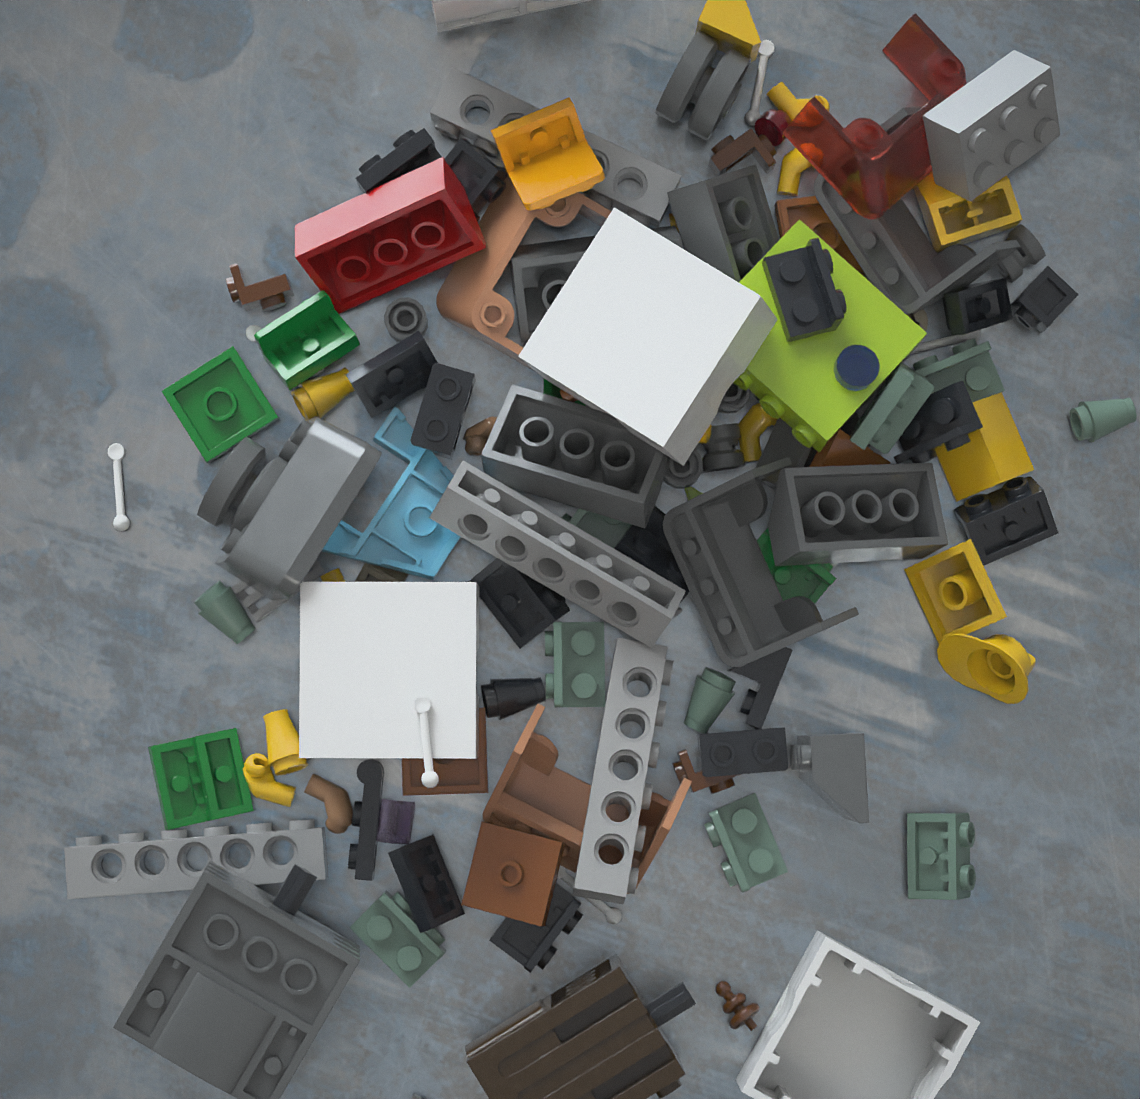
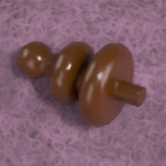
(735, 1004)

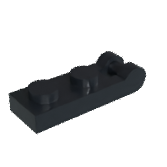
(366, 816)

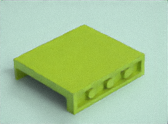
(798, 376)

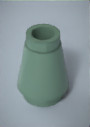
(1101, 417)
(225, 612)
(709, 698)

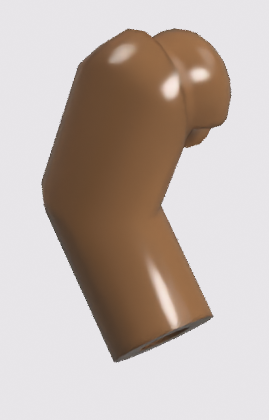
(478, 435)
(336, 803)

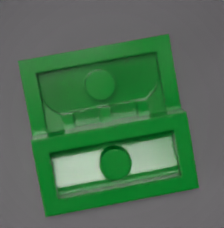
(200, 779)

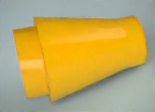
(322, 394)
(282, 743)

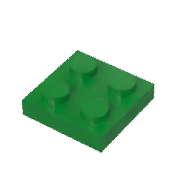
(220, 404)

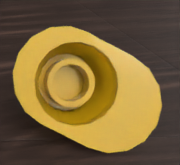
(990, 665)

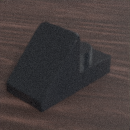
(977, 306)
(768, 674)

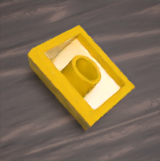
(731, 25)
(991, 456)
(955, 591)

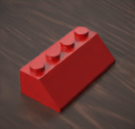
(389, 236)

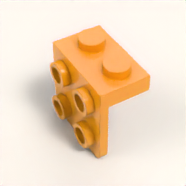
(547, 155)

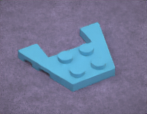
(401, 531)

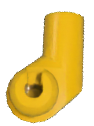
(263, 784)

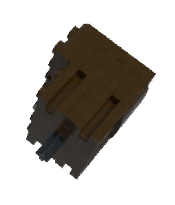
(584, 1042)

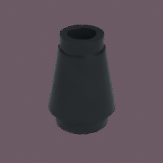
(511, 696)

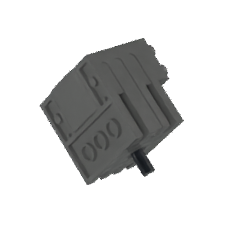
(240, 984)

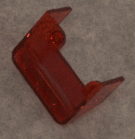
(862, 160)

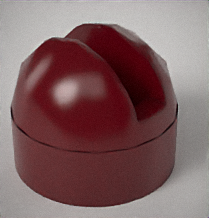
(772, 125)

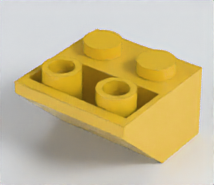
(958, 221)

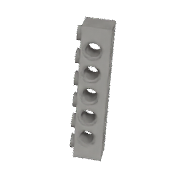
(464, 92)
(557, 554)
(593, 877)
(88, 880)

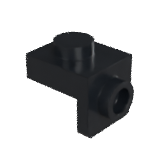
(1043, 300)

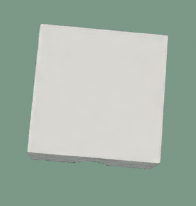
(649, 335)
(373, 653)
(854, 1033)

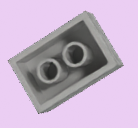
(992, 125)

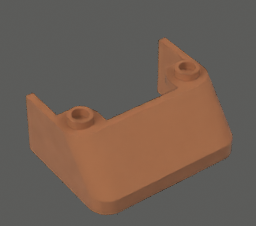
(468, 292)
(554, 804)

